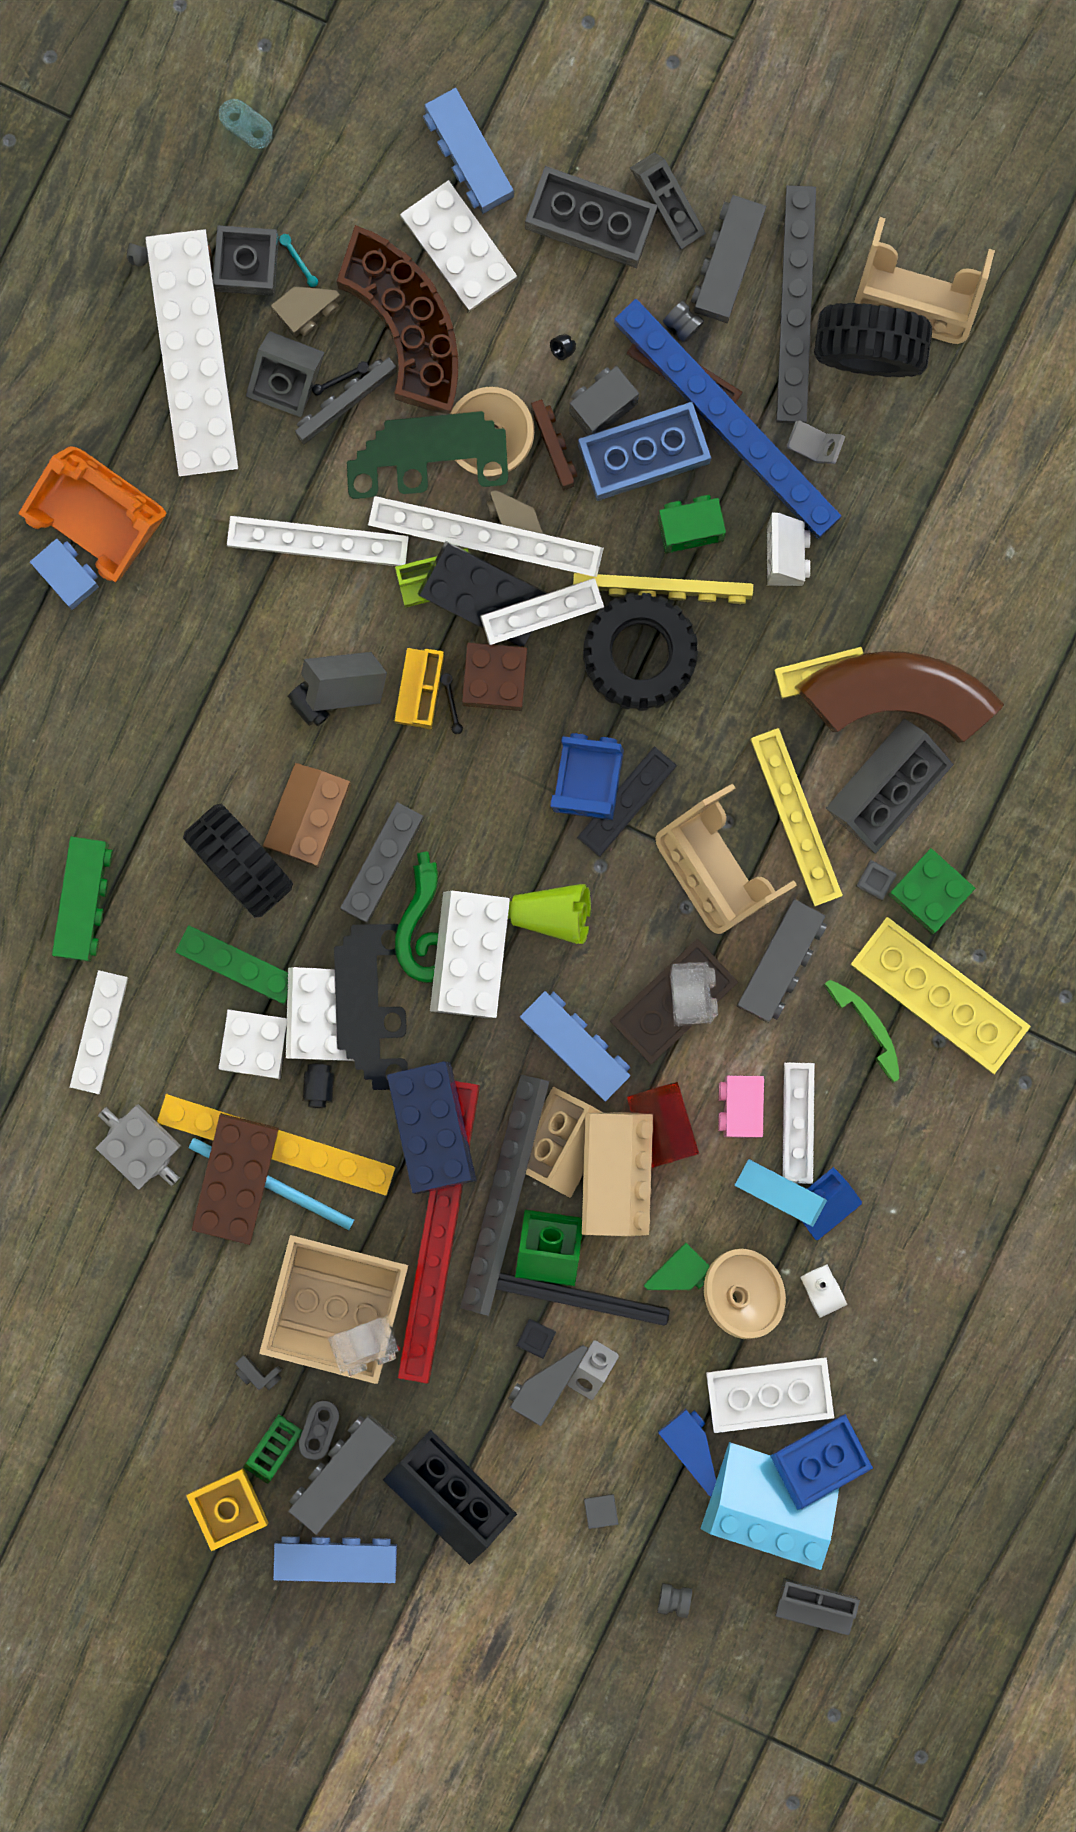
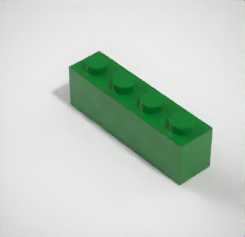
(80, 899)
(234, 964)

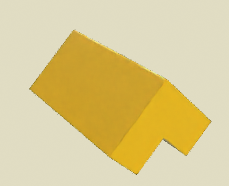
(419, 687)

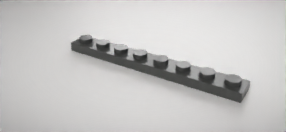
(796, 304)
(504, 1195)

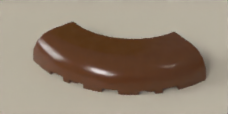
(412, 313)
(900, 684)

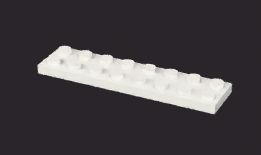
(192, 352)

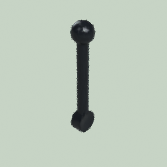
(361, 368)
(446, 680)

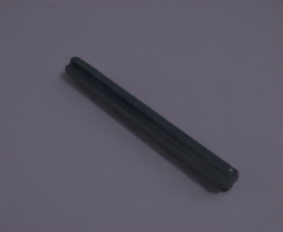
(583, 1299)

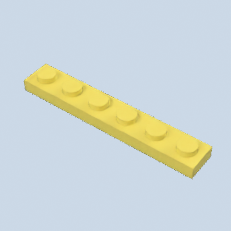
(675, 588)
(796, 817)

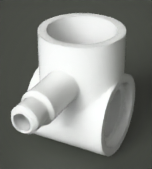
(823, 1291)

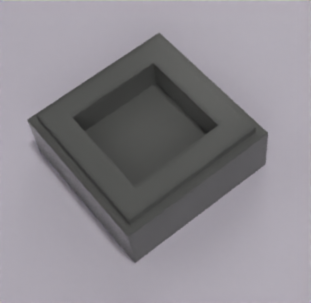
(876, 880)
(601, 1511)

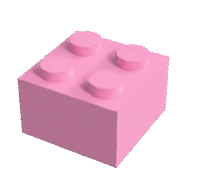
(742, 1106)

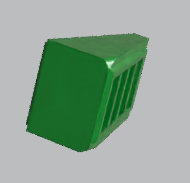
(257, 1470)

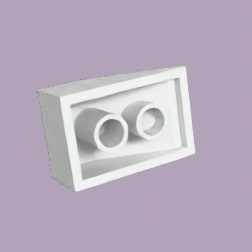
(787, 551)

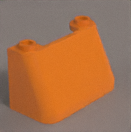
(93, 510)

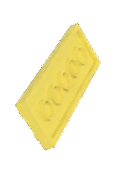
(940, 995)

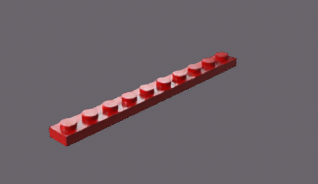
(434, 1263)

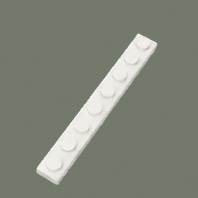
(486, 536)

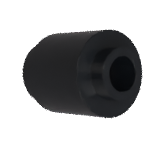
(299, 703)
(318, 1085)

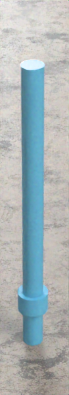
(288, 1192)

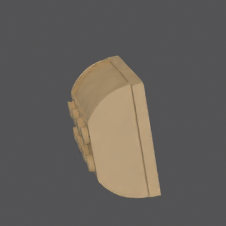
(326, 1293)

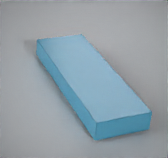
(780, 1192)

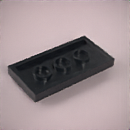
(474, 587)

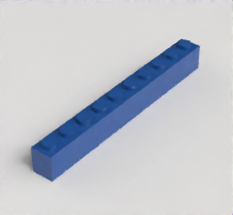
(727, 419)

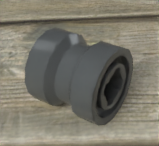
(683, 321)
(674, 1600)

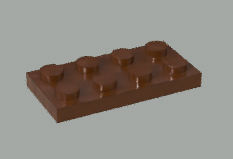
(235, 1179)

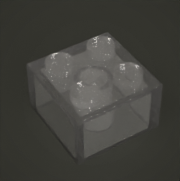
(692, 994)
(364, 1344)

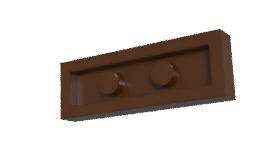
(554, 444)

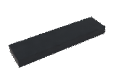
(630, 799)

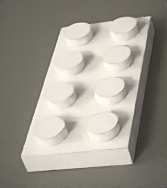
(458, 246)
(770, 1395)

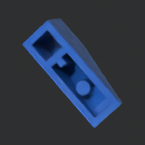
(690, 1444)

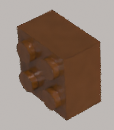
(494, 676)

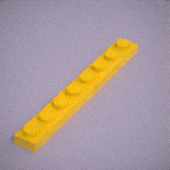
(288, 1148)

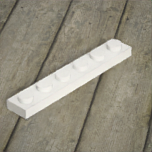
(317, 541)

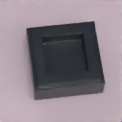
(536, 1338)

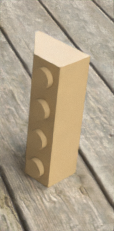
(617, 1174)

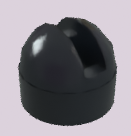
(562, 346)

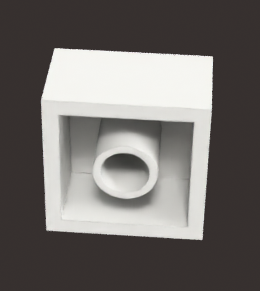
(253, 1044)

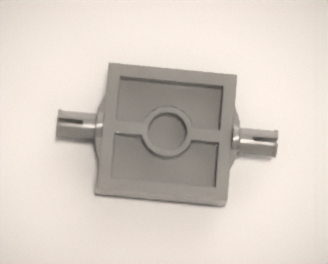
(138, 1146)

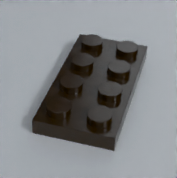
(649, 1017)

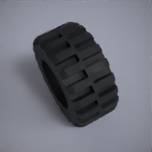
(873, 340)
(654, 613)
(238, 860)

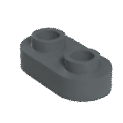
(319, 1430)

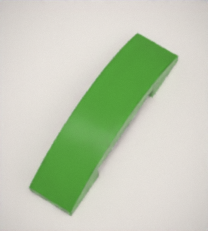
(886, 1060)

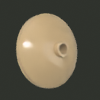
(506, 412)
(757, 1290)

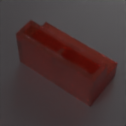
(671, 1126)

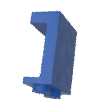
(588, 777)

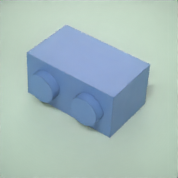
(64, 573)

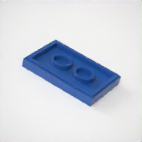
(821, 1462)

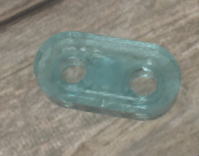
(246, 124)

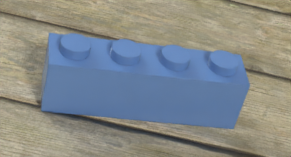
(468, 150)
(575, 1046)
(335, 1561)

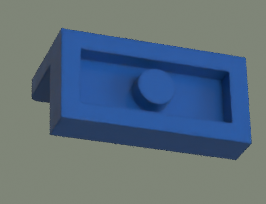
(840, 1202)

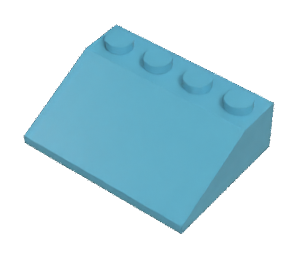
(758, 1512)

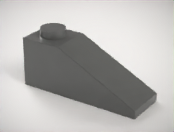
(673, 207)
(542, 1390)

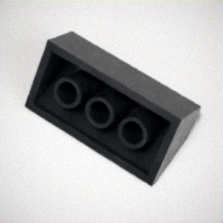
(450, 1497)

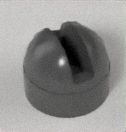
(137, 255)

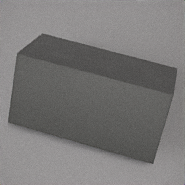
(343, 681)
(816, 1606)

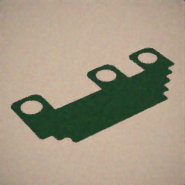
(430, 439)

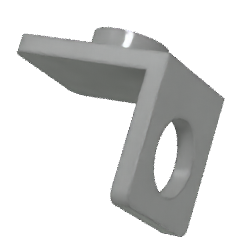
(814, 443)
(594, 1368)

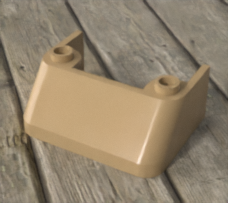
(946, 304)
(710, 870)

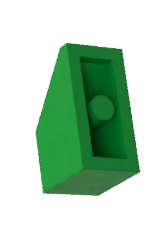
(679, 1272)

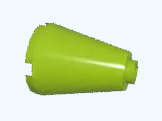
(554, 912)

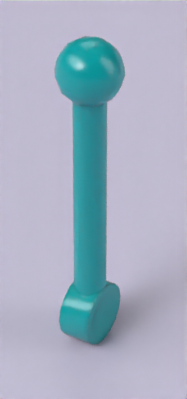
(285, 241)

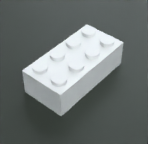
(469, 954)

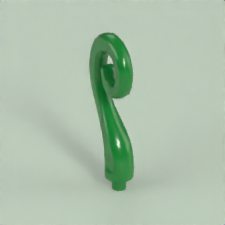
(425, 887)

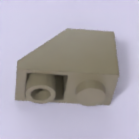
(303, 307)
(513, 512)

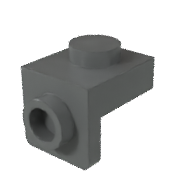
(250, 1373)

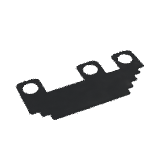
(357, 1010)

